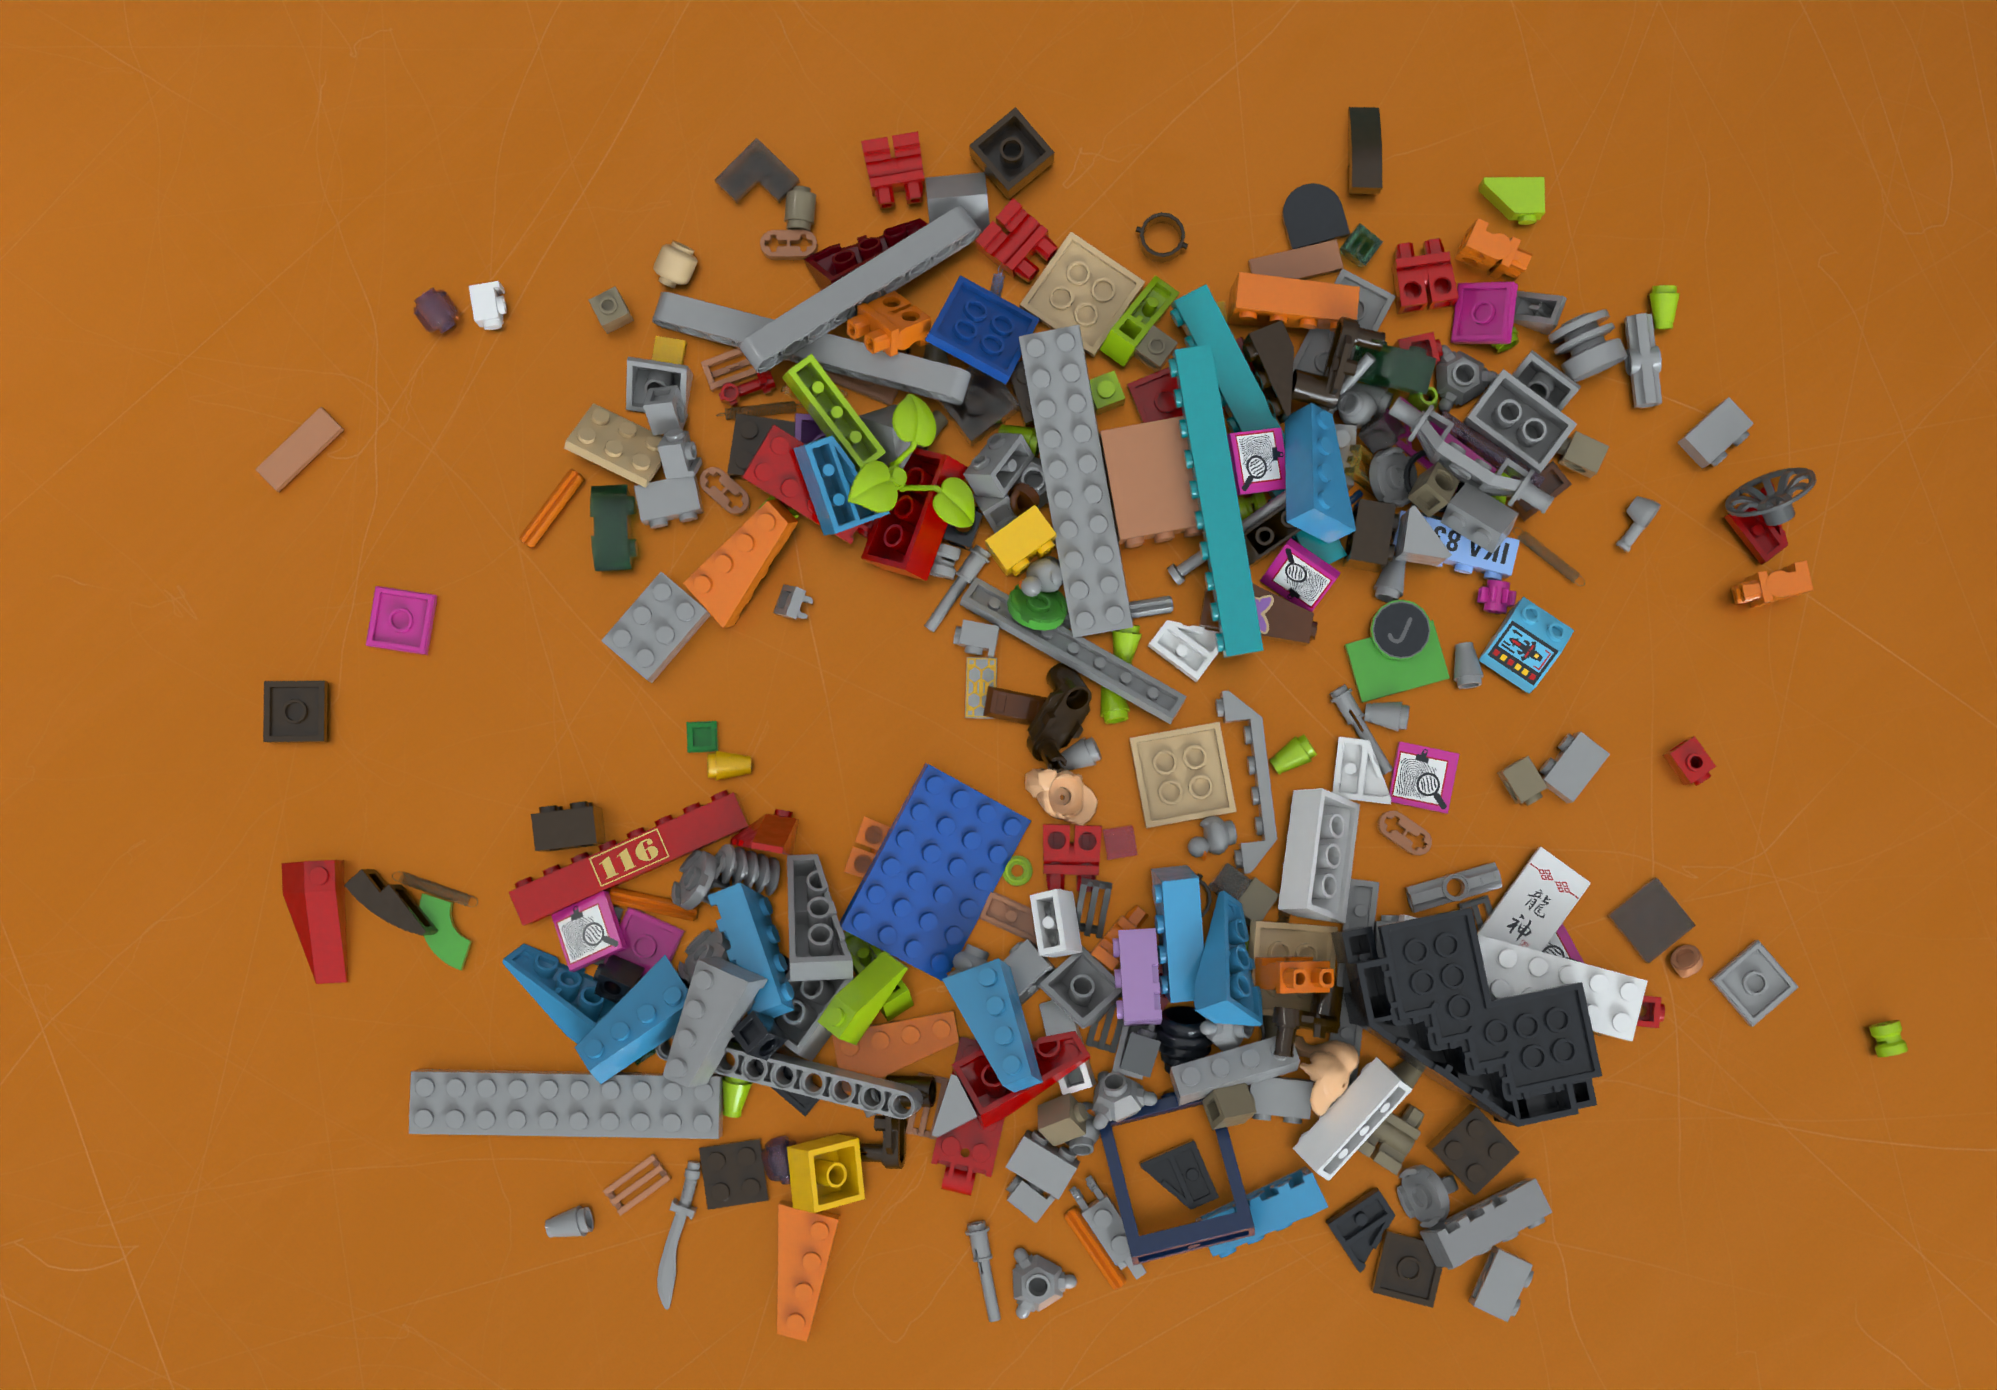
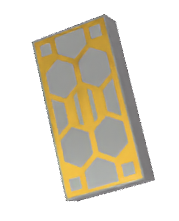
(979, 675)

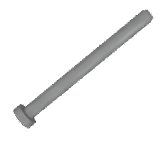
(1178, 572)

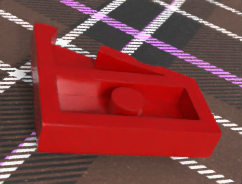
(1760, 538)

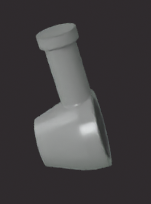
(1641, 512)

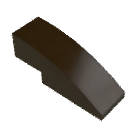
(1364, 150)
(389, 902)

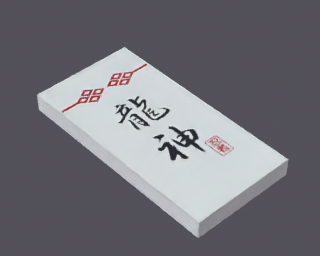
(1535, 903)

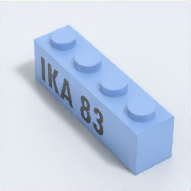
(1469, 556)

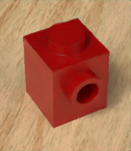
(1690, 761)

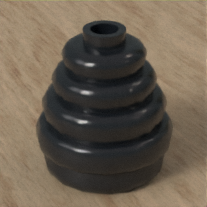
(1181, 1036)

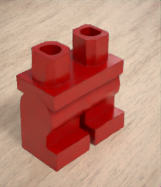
(895, 173)
(1022, 242)
(1423, 274)
(1069, 857)

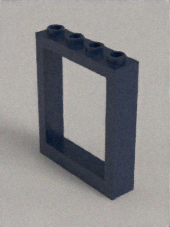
(1188, 1236)

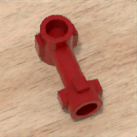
(731, 393)

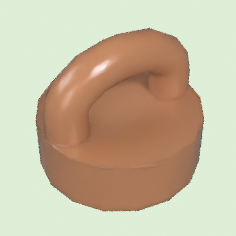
(1686, 960)

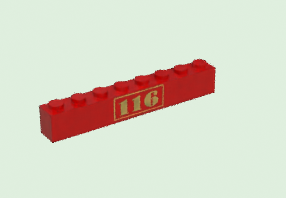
(629, 858)

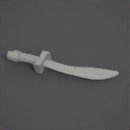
(683, 1208)

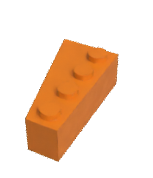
(1297, 302)
(736, 568)
(896, 1044)
(803, 1259)

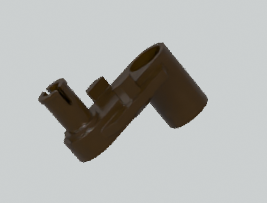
(1326, 388)
(1059, 716)
(1322, 1019)
(893, 1149)

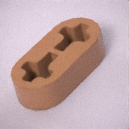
(788, 237)
(720, 496)
(1408, 827)

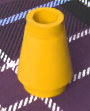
(727, 765)

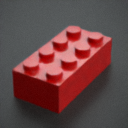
(913, 532)

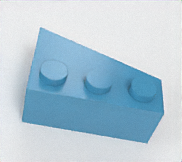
(829, 480)

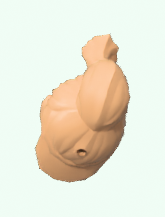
(1048, 785)
(1329, 1070)

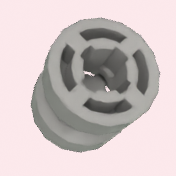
(945, 567)

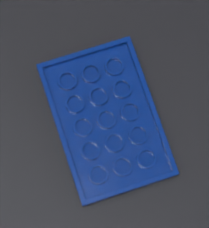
(934, 872)

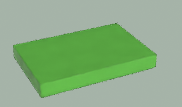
(1380, 677)

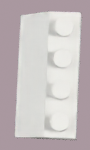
(1319, 855)

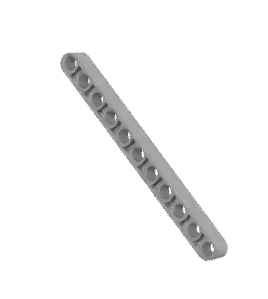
(831, 351)

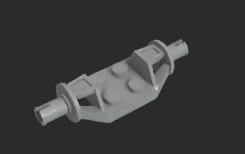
(1464, 468)

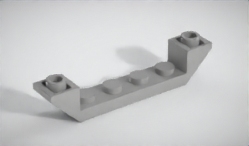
(1235, 710)

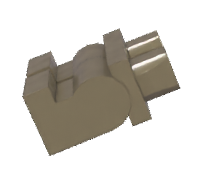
(1395, 1139)

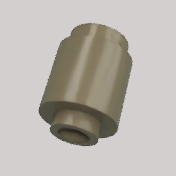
(800, 208)

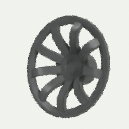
(1775, 506)

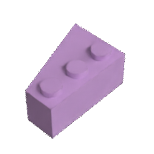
(1138, 977)

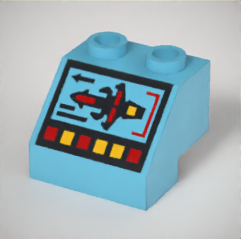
(1526, 645)

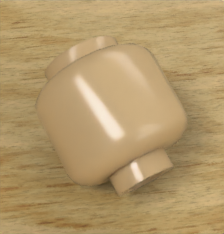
(675, 264)

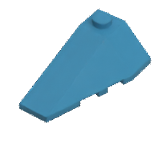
(1224, 976)
(561, 993)

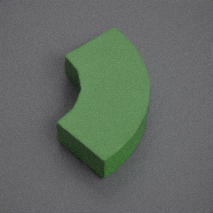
(448, 941)

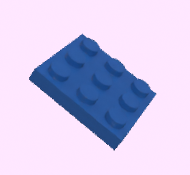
(981, 329)

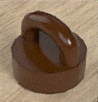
(1023, 498)

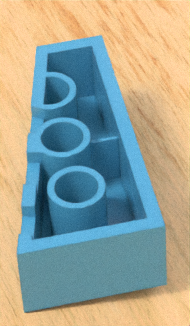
(1315, 476)
(1179, 930)
(755, 945)
(996, 1018)
(636, 1022)
(1274, 1207)

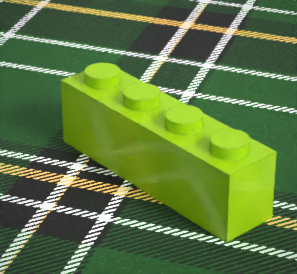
(832, 411)

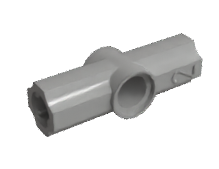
(1643, 360)
(1472, 882)

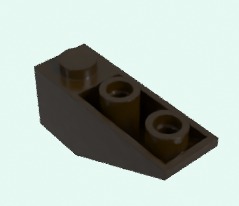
(1273, 360)
(1268, 535)

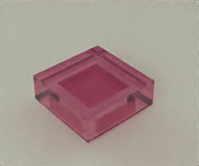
(1120, 842)

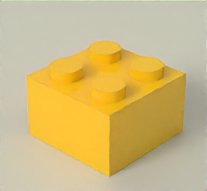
(1021, 542)
(825, 1173)

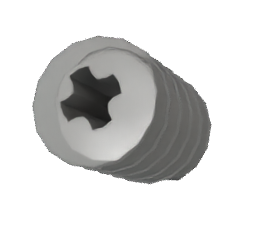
(747, 867)

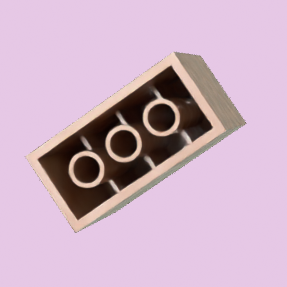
(1149, 482)

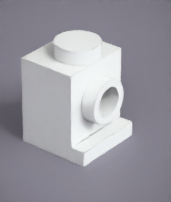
(488, 305)

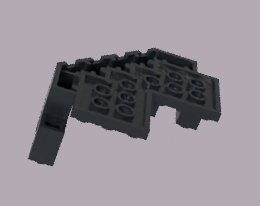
(1432, 1003)

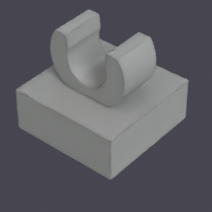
(790, 602)

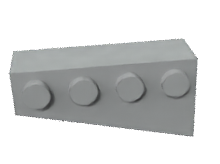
(815, 933)
(712, 1009)
(1486, 1224)

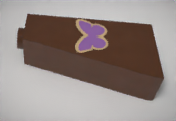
(1277, 618)

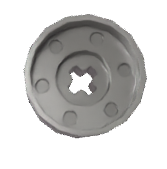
(1587, 345)

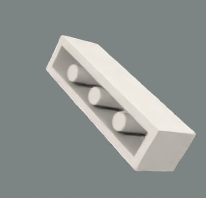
(1352, 1119)

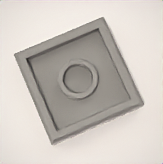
(1754, 983)

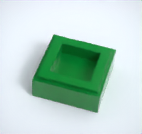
(702, 736)

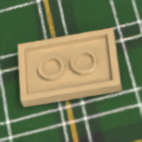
(616, 445)

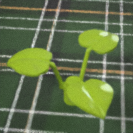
(877, 484)

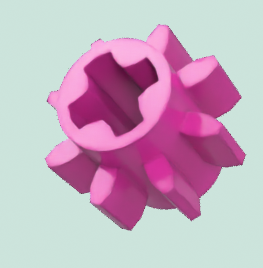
(1496, 596)

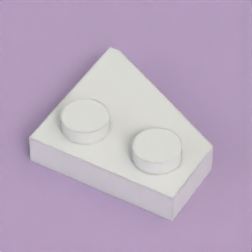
(1186, 647)
(1358, 772)

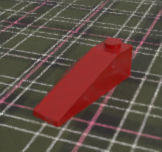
(770, 833)
(317, 908)
(1055, 1057)

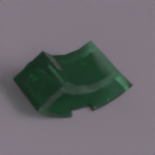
(1398, 368)
(612, 536)

